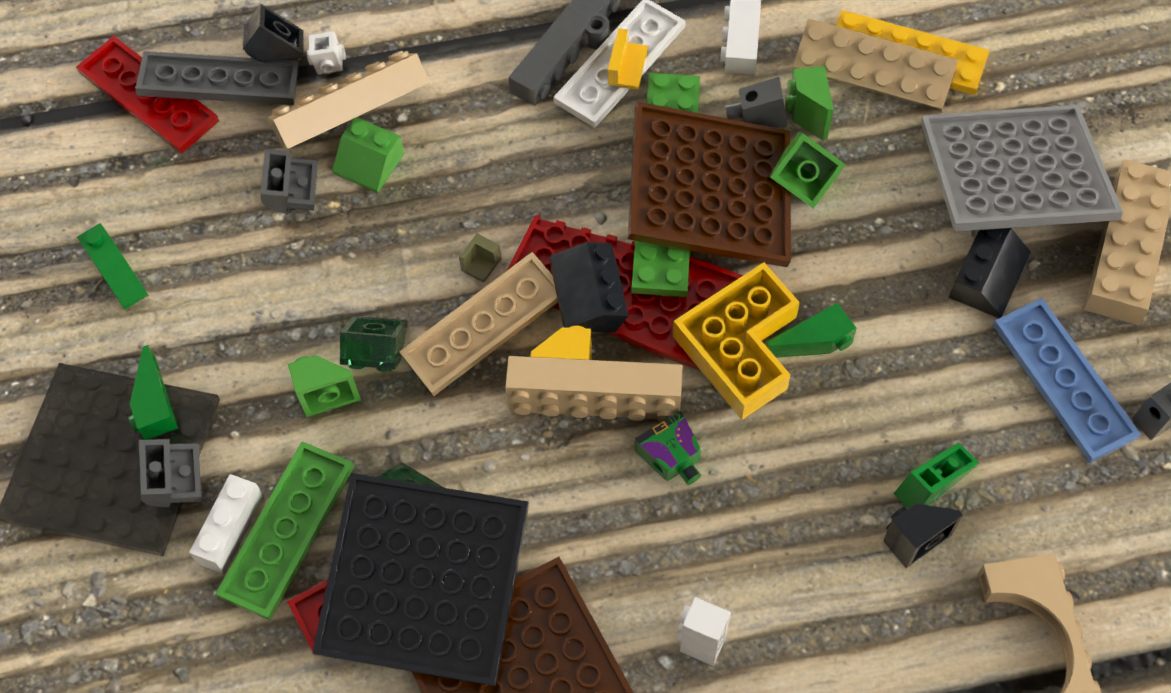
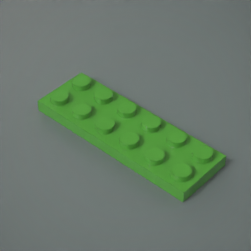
(285, 531)

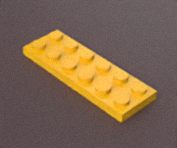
(970, 58)

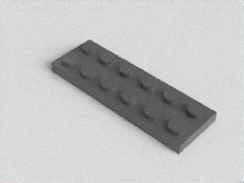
(217, 78)

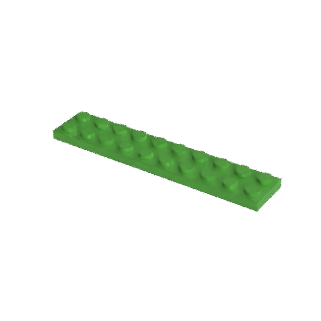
(659, 267)

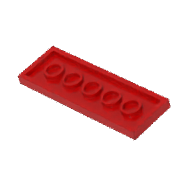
(175, 120)

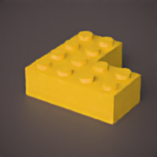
(727, 338)

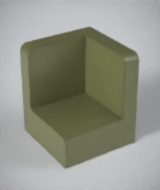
(480, 257)

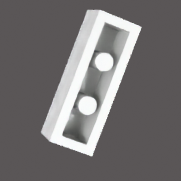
(741, 36)
(226, 524)
(703, 630)

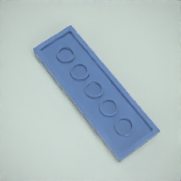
(1066, 380)

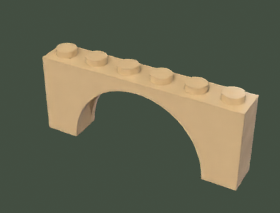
(1039, 587)

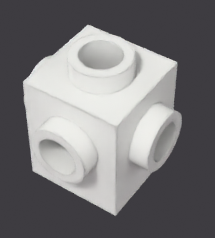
(325, 53)

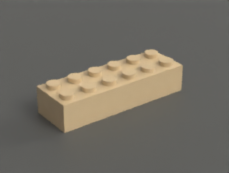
(347, 100)
(1131, 246)
(593, 388)

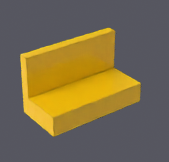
(626, 62)

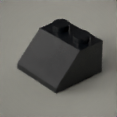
(272, 37)
(919, 531)

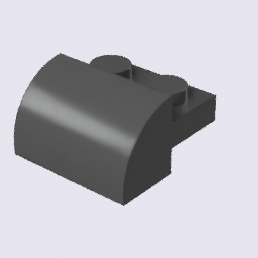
(288, 181)
(169, 472)

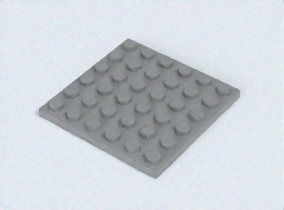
(1019, 168)

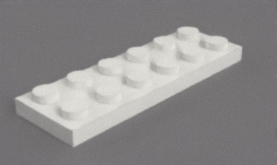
(588, 90)

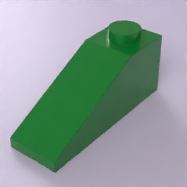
(112, 266)
(816, 335)
(150, 400)
(936, 476)

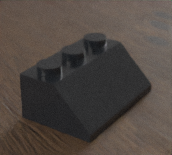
(991, 271)
(589, 287)

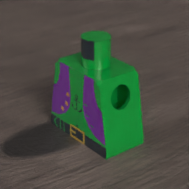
(671, 449)

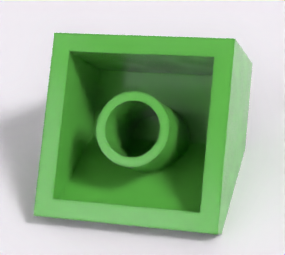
(810, 100)
(367, 154)
(807, 169)
(322, 384)

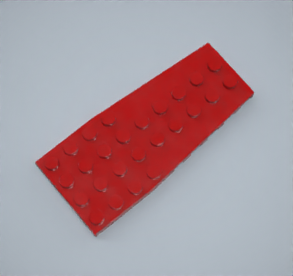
(649, 316)

